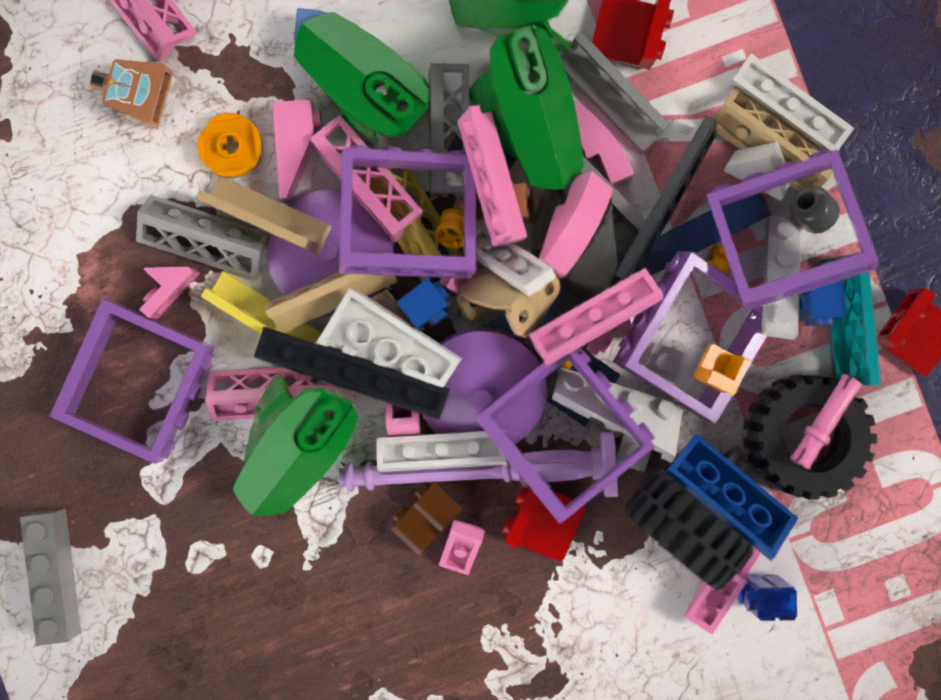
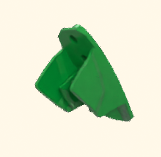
(508, 15)
(349, 69)
(536, 119)
(281, 456)

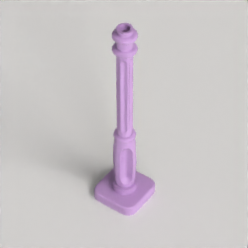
(550, 464)

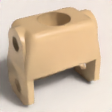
(491, 291)

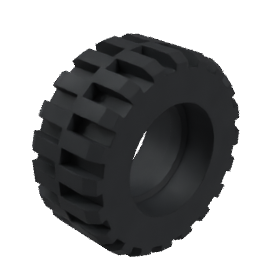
(837, 468)
(688, 530)

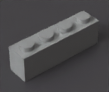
(50, 576)

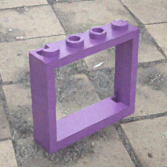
(407, 264)
(811, 278)
(647, 322)
(87, 360)
(600, 385)

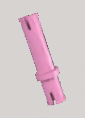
(824, 424)

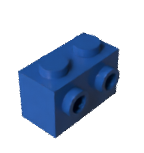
(425, 304)
(822, 304)

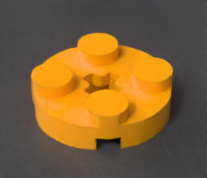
(216, 135)

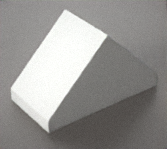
(757, 159)

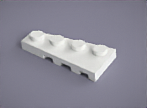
(376, 334)
(658, 414)

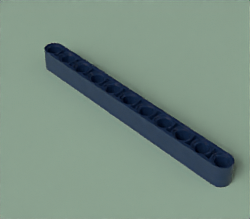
(688, 237)

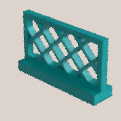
(854, 336)

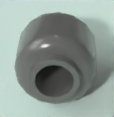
(815, 209)

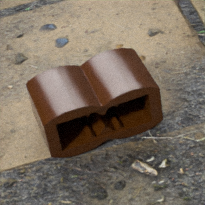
(425, 517)

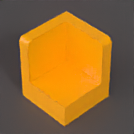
(721, 369)

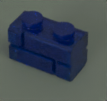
(769, 598)

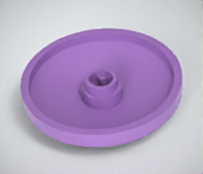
(296, 267)
(488, 369)

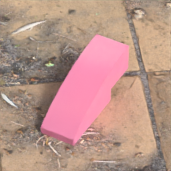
(601, 145)
(575, 222)

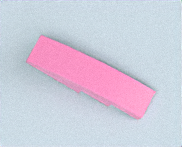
(711, 605)

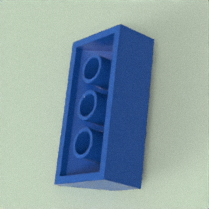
(732, 496)

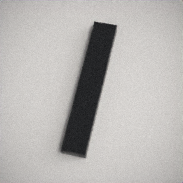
(668, 200)
(351, 373)

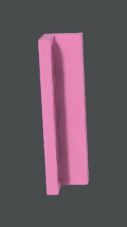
(151, 27)
(491, 177)
(362, 191)
(596, 316)
(240, 400)

